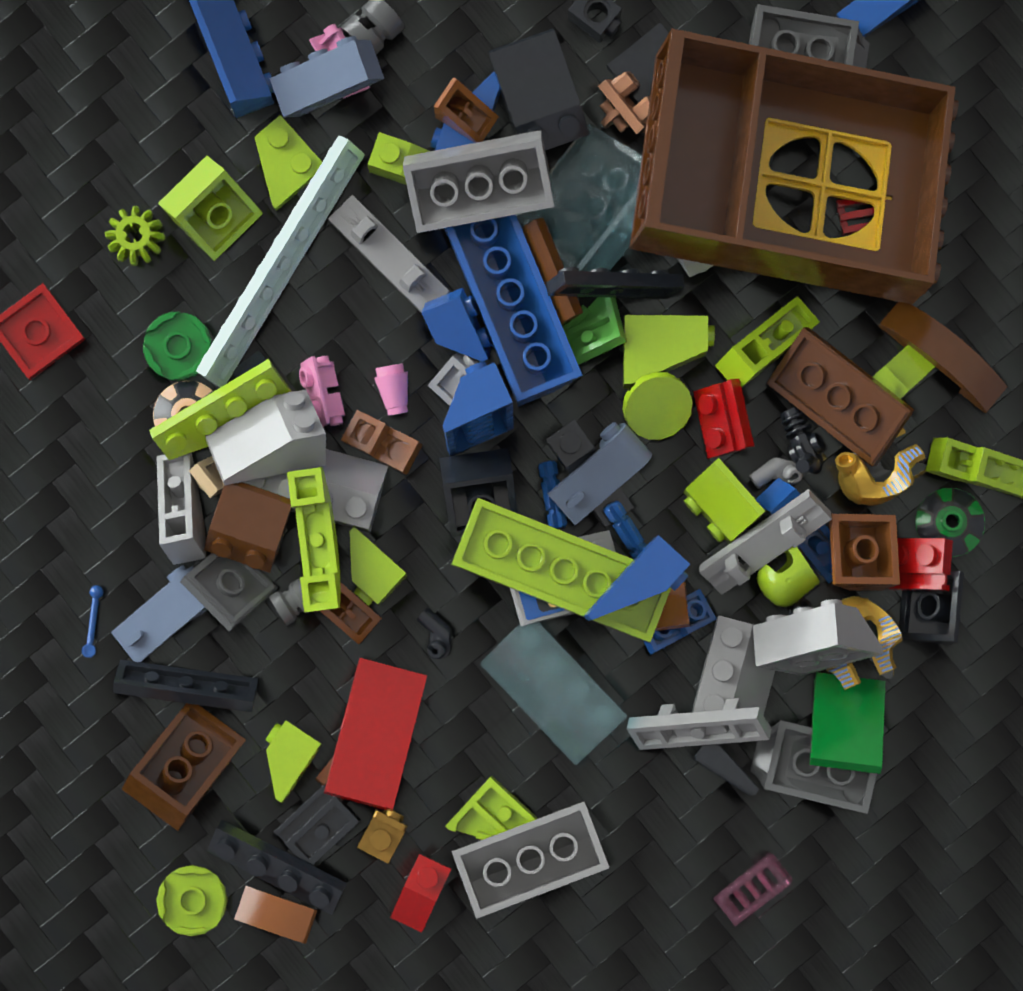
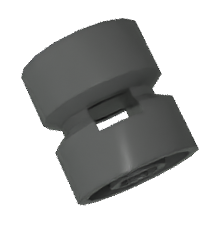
(374, 24)

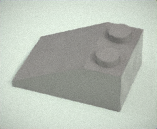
(269, 439)

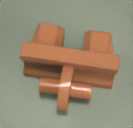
(618, 93)

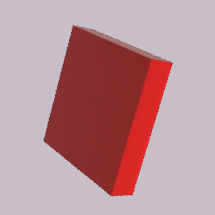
(37, 332)

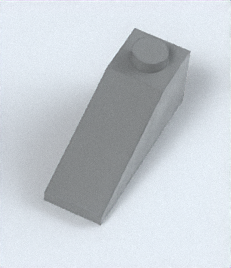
(179, 510)

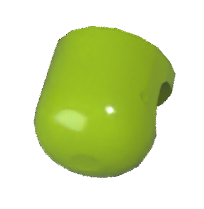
(789, 582)

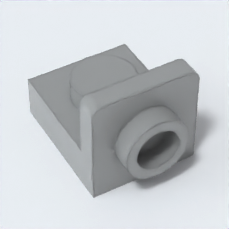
(448, 377)

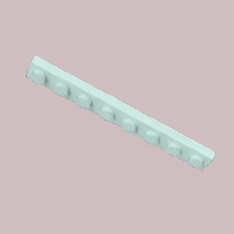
(280, 262)

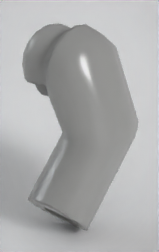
(776, 469)

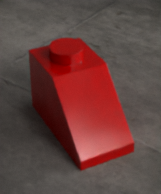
(420, 892)

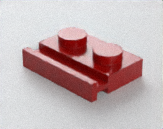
(723, 418)
(924, 563)

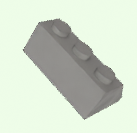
(814, 639)
(732, 669)

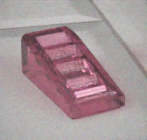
(776, 869)

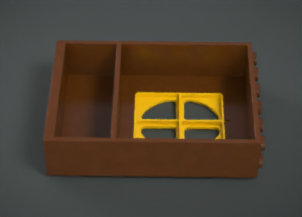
(708, 149)

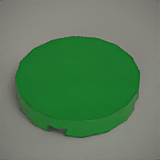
(176, 345)

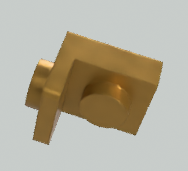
(383, 835)

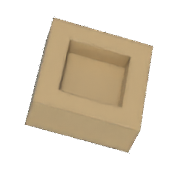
(207, 477)

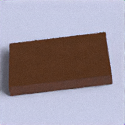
(549, 264)

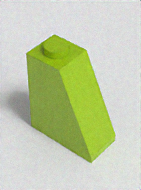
(663, 343)

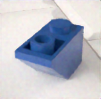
(455, 324)

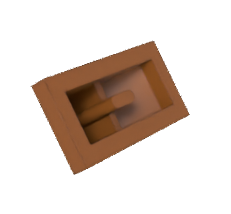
(464, 112)
(353, 616)

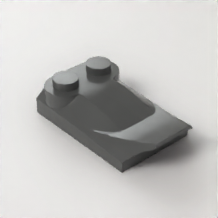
(809, 35)
(785, 768)

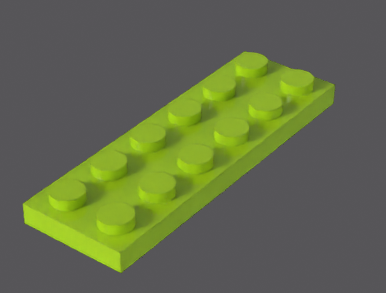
(550, 566)

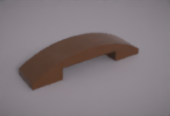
(946, 352)

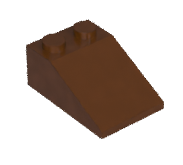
(183, 764)

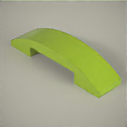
(316, 538)

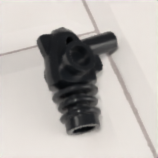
(805, 446)

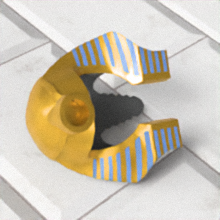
(875, 484)
(886, 633)

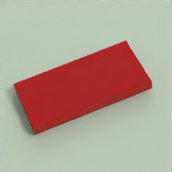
(375, 734)

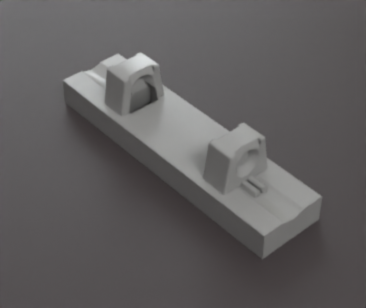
(387, 253)
(765, 542)
(699, 728)

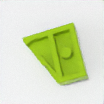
(285, 161)
(490, 812)

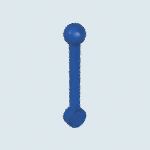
(89, 649)

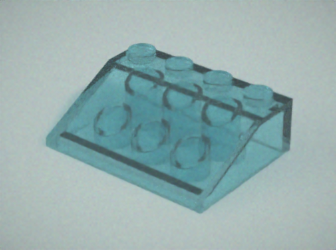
(592, 200)

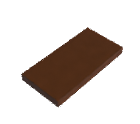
(840, 396)

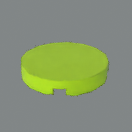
(657, 406)
(192, 900)

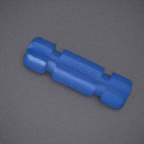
(548, 471)
(625, 528)

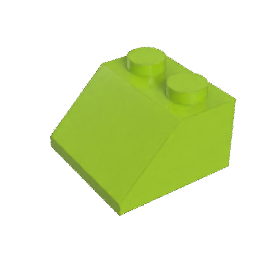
(210, 207)
(722, 502)

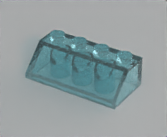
(553, 690)

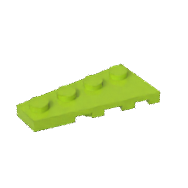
(188, 428)

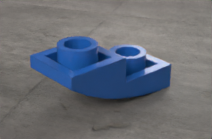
(699, 615)

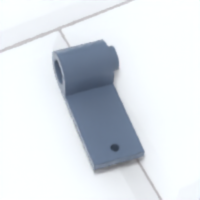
(602, 473)
(159, 618)

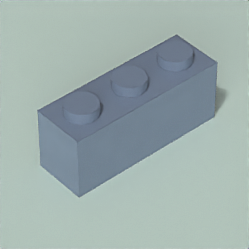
(326, 76)

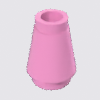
(393, 388)

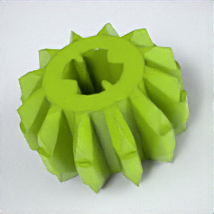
(146, 228)

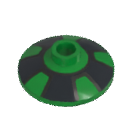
(932, 516)

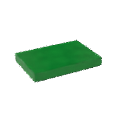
(847, 724)

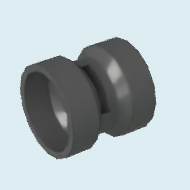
(289, 602)

